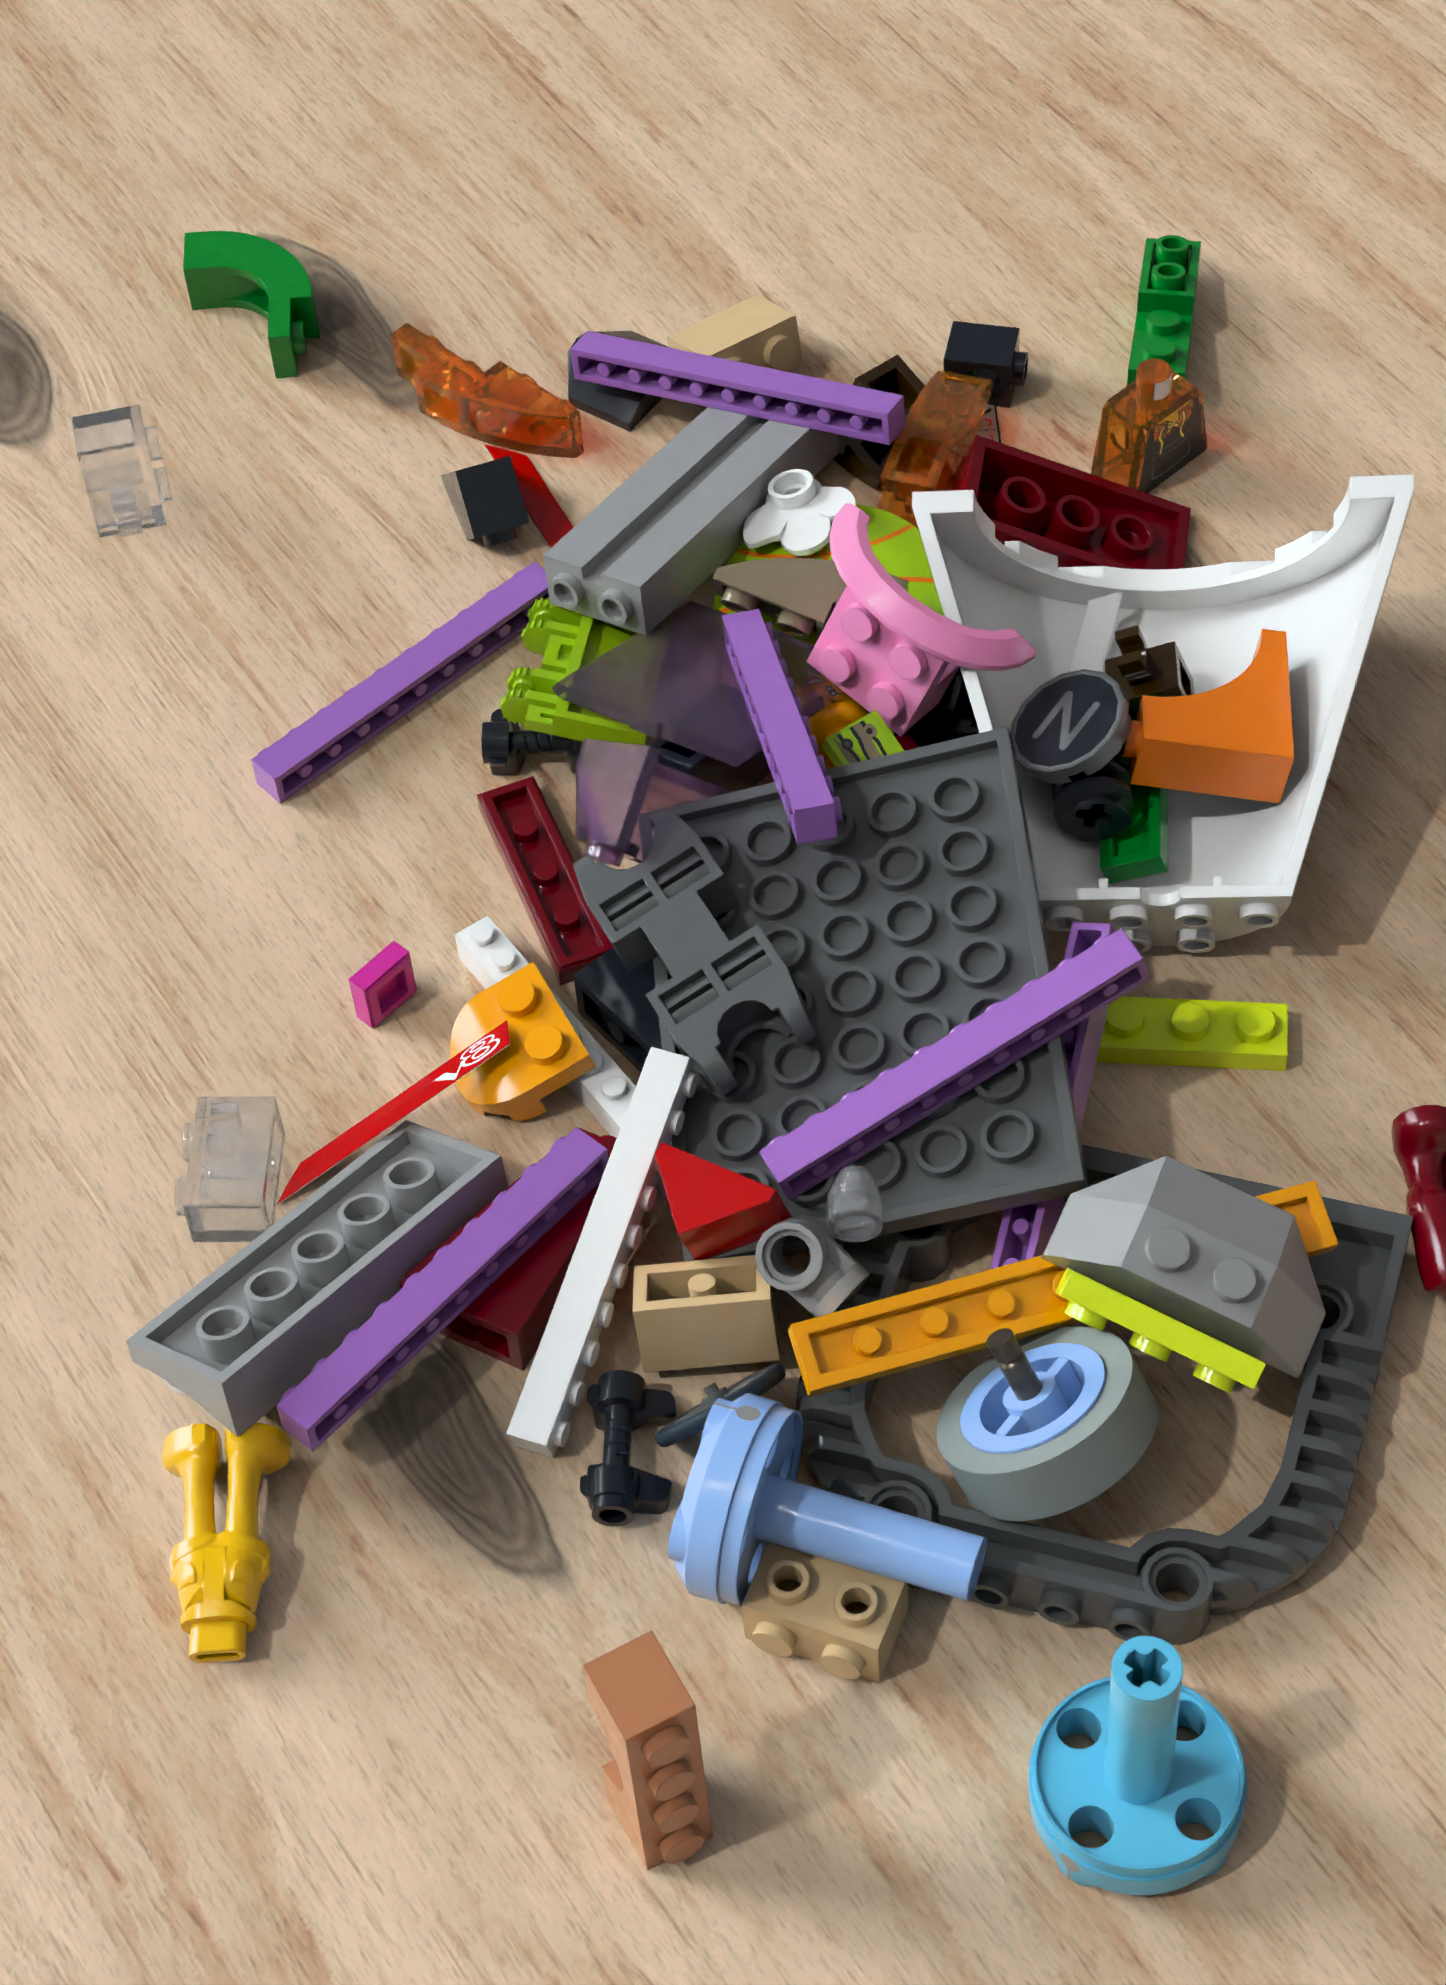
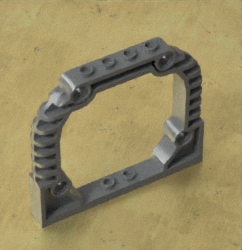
(1121, 1586)

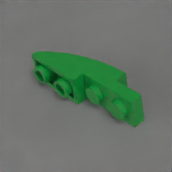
(1166, 303)

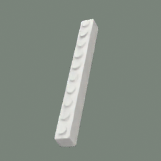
(604, 1088)
(602, 1254)

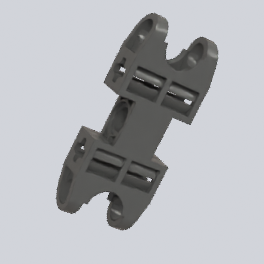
(716, 985)

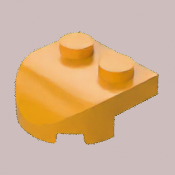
(541, 1053)

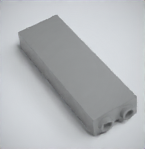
(677, 517)

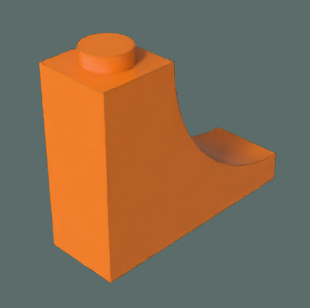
(1223, 739)

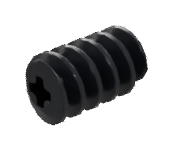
(1096, 804)

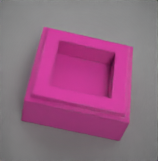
(382, 984)

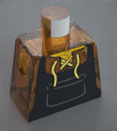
(1150, 428)

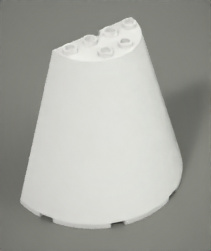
(1227, 856)

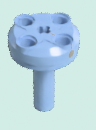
(748, 1495)

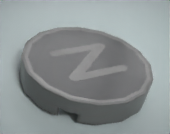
(1071, 726)

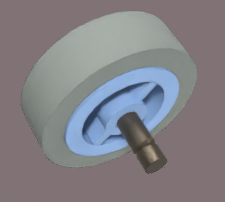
(1046, 1422)

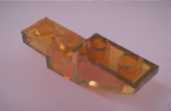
(487, 405)
(933, 440)

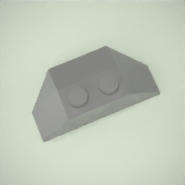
(1197, 1257)

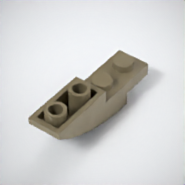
(792, 590)

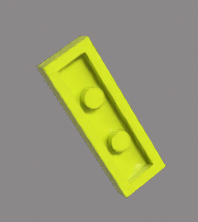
(1195, 1033)
(1158, 1333)

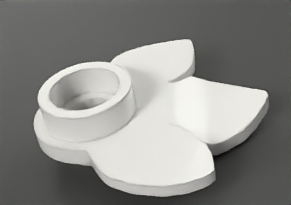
(796, 513)

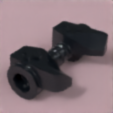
(506, 745)
(614, 1487)

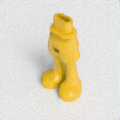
(222, 1572)

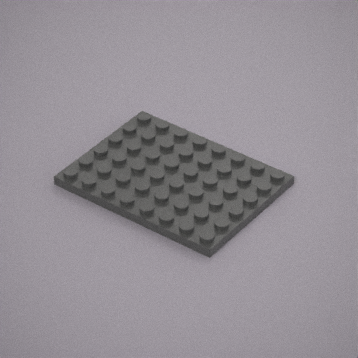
(893, 944)

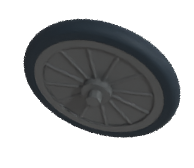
(695, 1418)

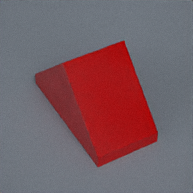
(714, 1205)

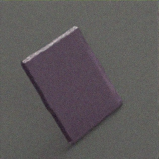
(684, 685)

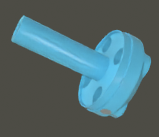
(1137, 1777)

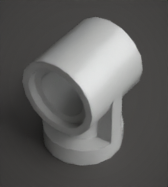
(829, 1278)

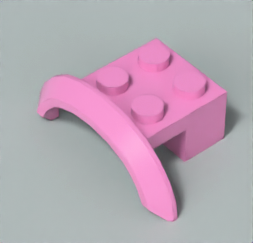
(889, 645)

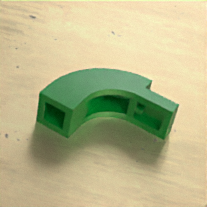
(257, 276)

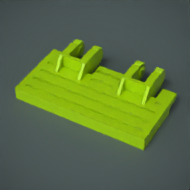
(567, 644)

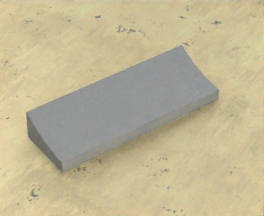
(316, 1273)

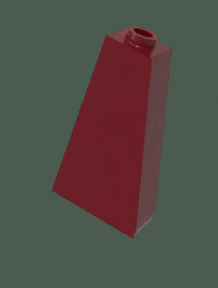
(516, 1307)

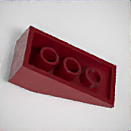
(1072, 511)

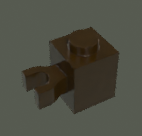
(1148, 671)

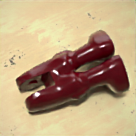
(1421, 1152)

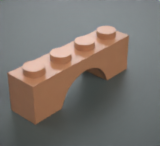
(657, 1751)

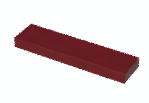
(543, 875)

